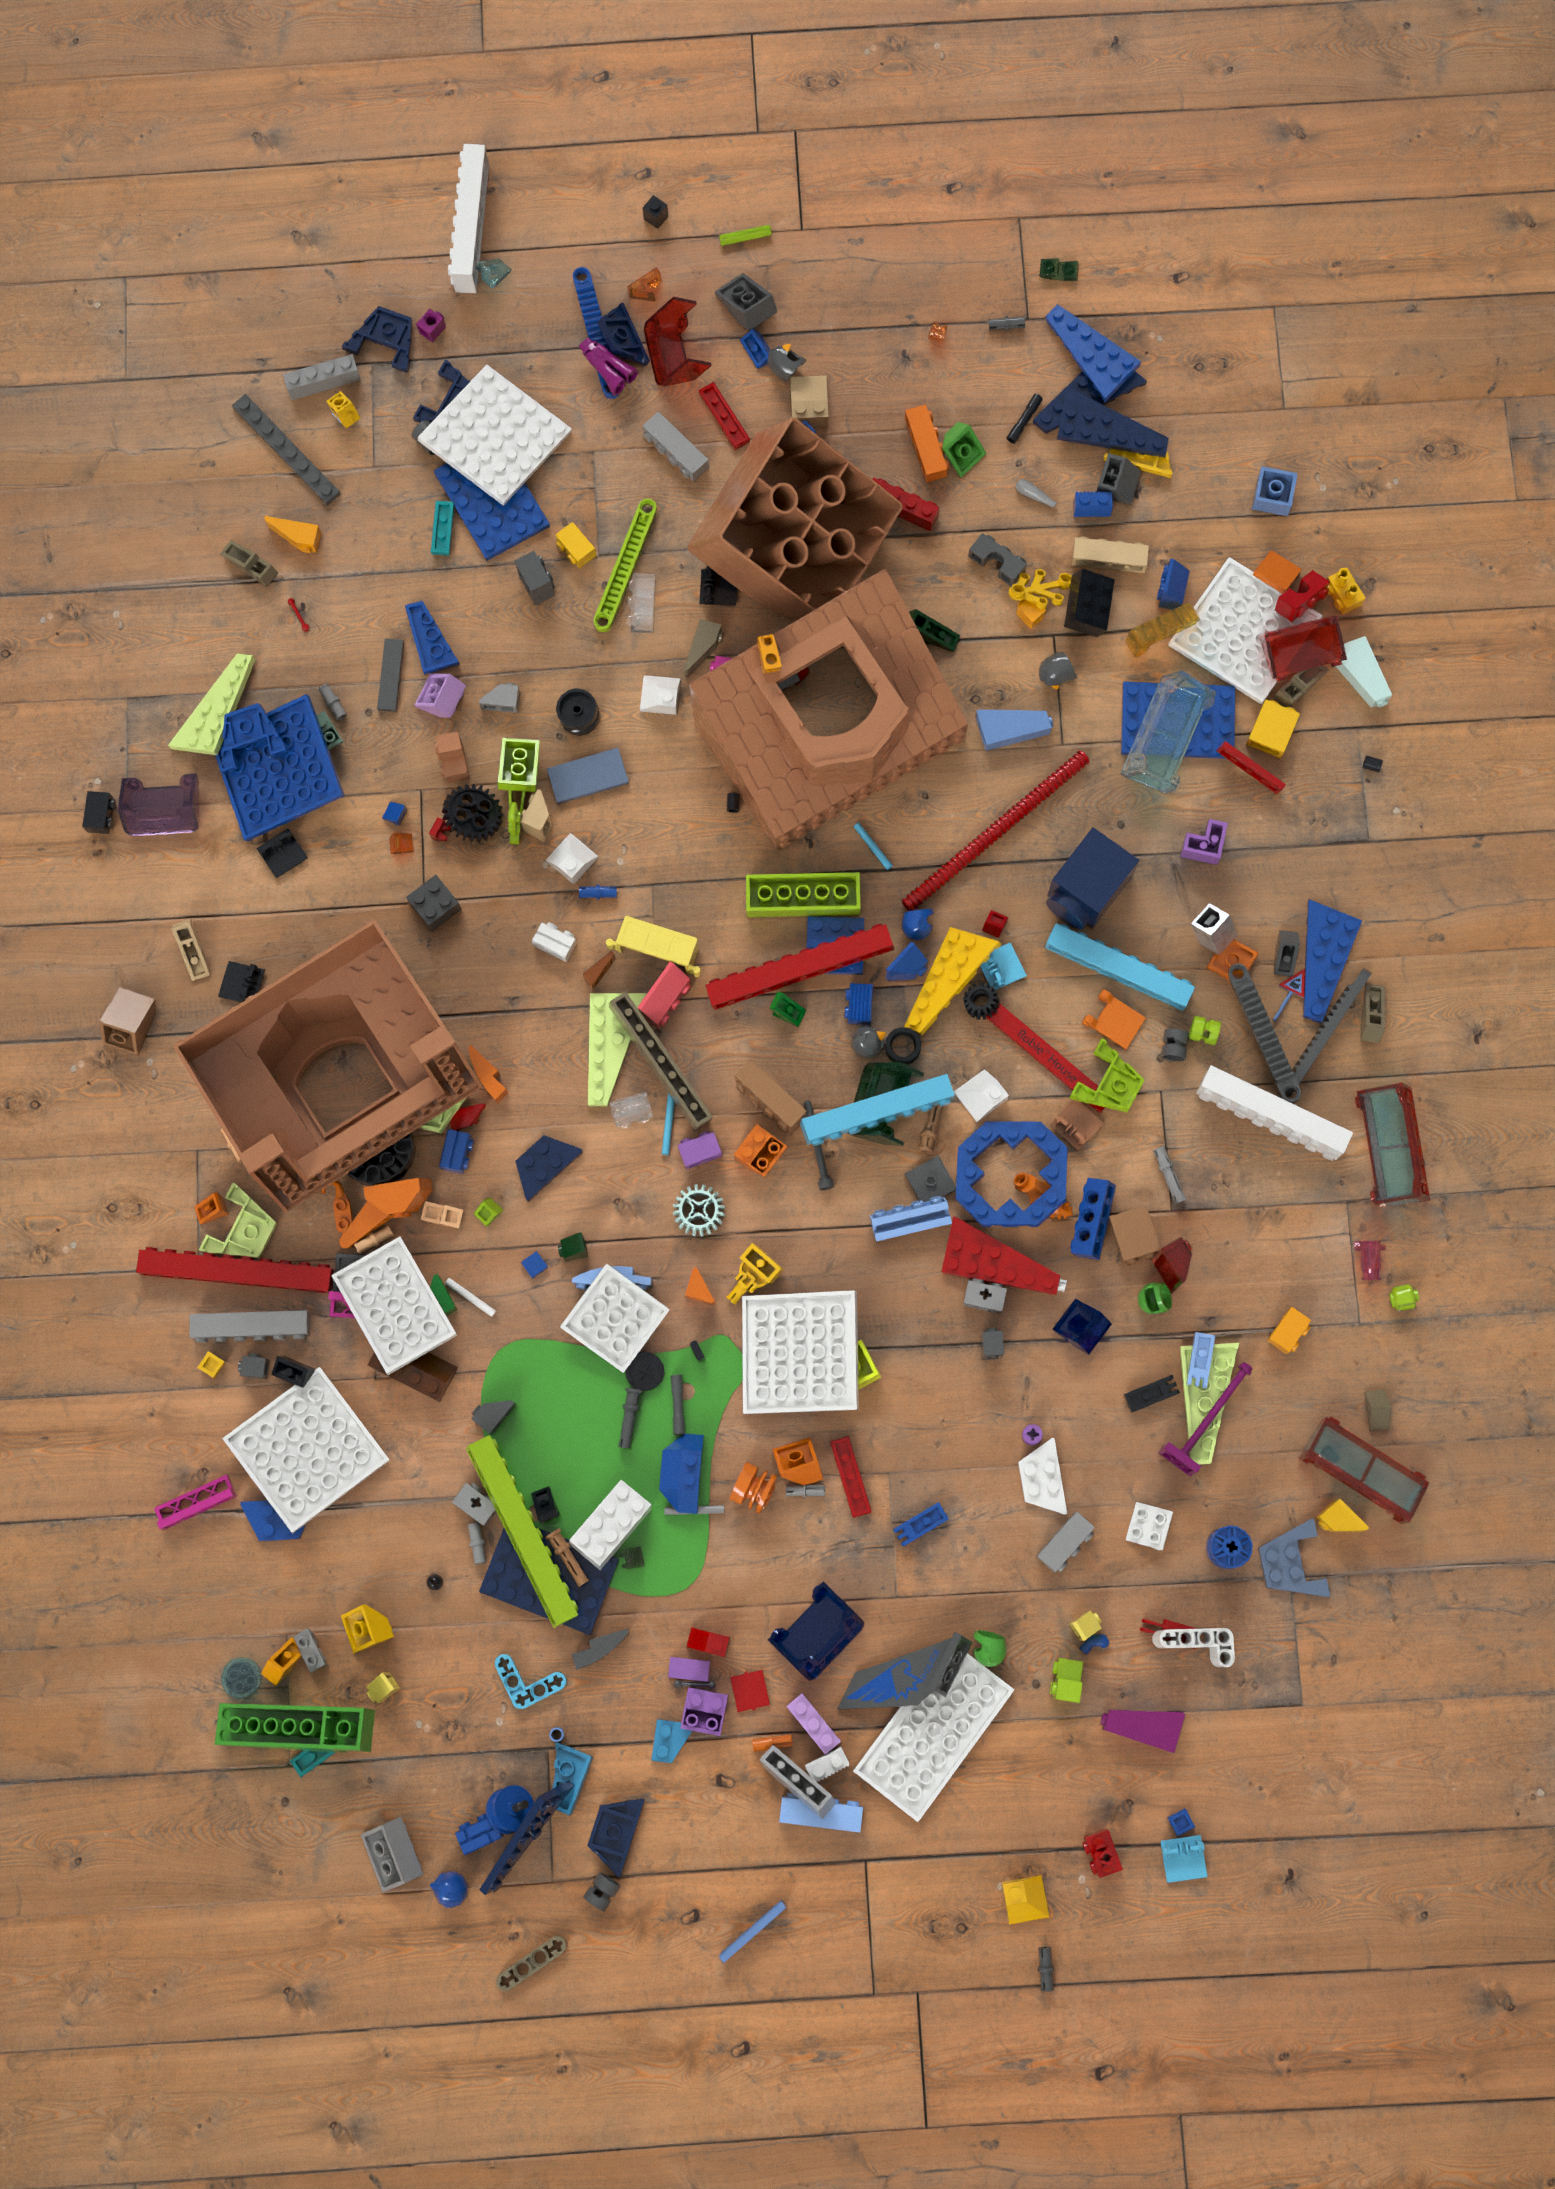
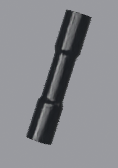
(1030, 409)

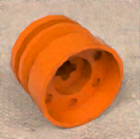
(753, 1487)

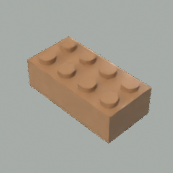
(770, 1097)

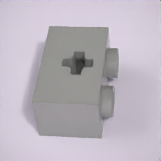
(975, 1300)
(465, 1499)

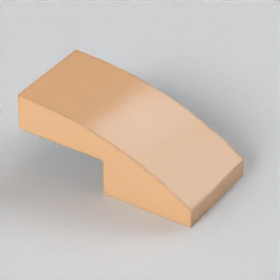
(441, 1215)

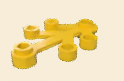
(1019, 592)

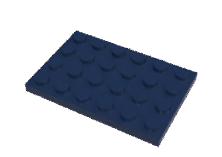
(510, 1583)

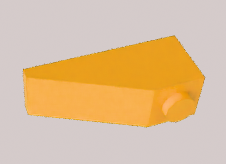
(299, 534)

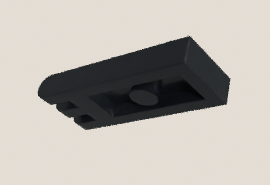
(1150, 1394)

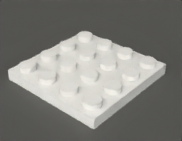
(614, 1318)

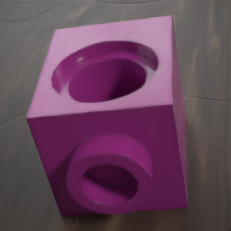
(433, 331)

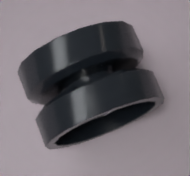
(587, 717)

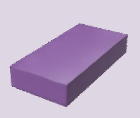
(689, 1669)

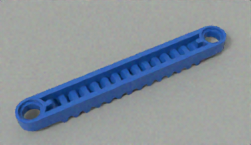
(591, 315)

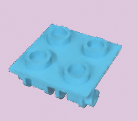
(1003, 967)
(1184, 1858)

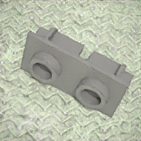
(308, 1648)

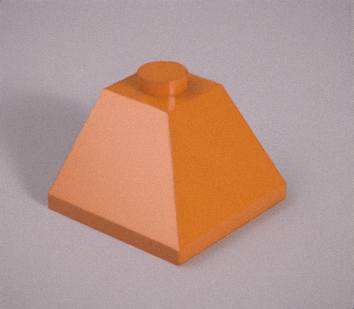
(798, 1462)

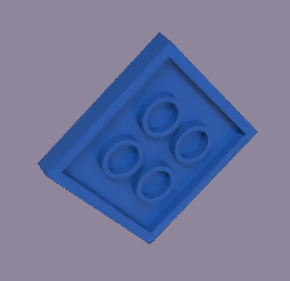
(827, 930)

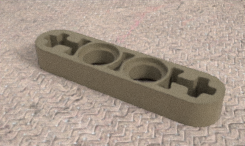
(530, 1960)

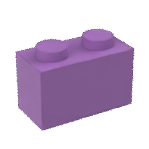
(699, 1150)

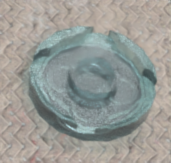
(241, 1677)

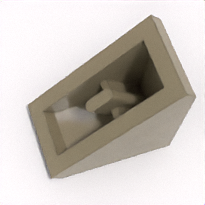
(1378, 1410)

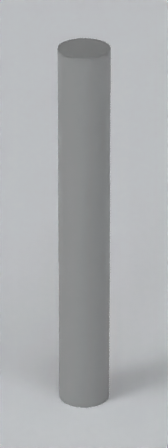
(701, 1510)

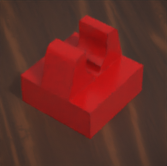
(437, 830)

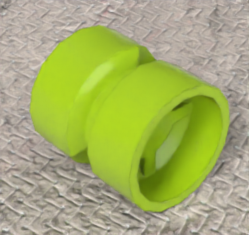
(1198, 1027)

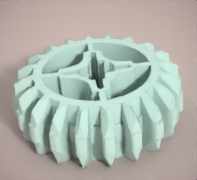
(705, 1203)

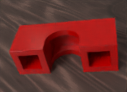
(1310, 591)

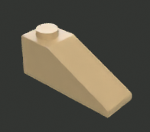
(191, 949)

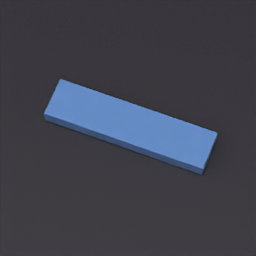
(752, 1931)

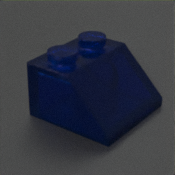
(1082, 1326)

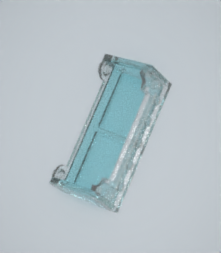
(1167, 731)

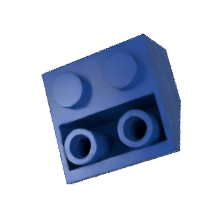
(1172, 585)

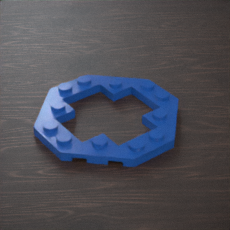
(1010, 1213)

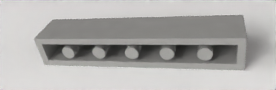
(249, 1325)

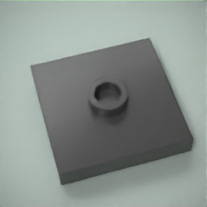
(930, 1180)

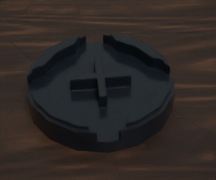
(645, 1371)

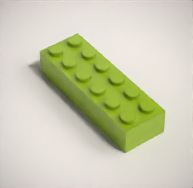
(803, 894)

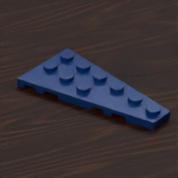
(1327, 949)

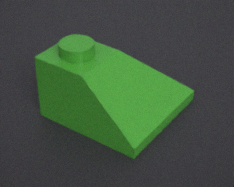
(962, 448)

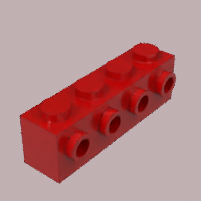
(914, 508)

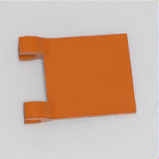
(1116, 1020)

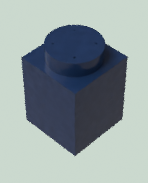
(1090, 880)

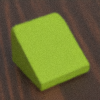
(488, 1211)

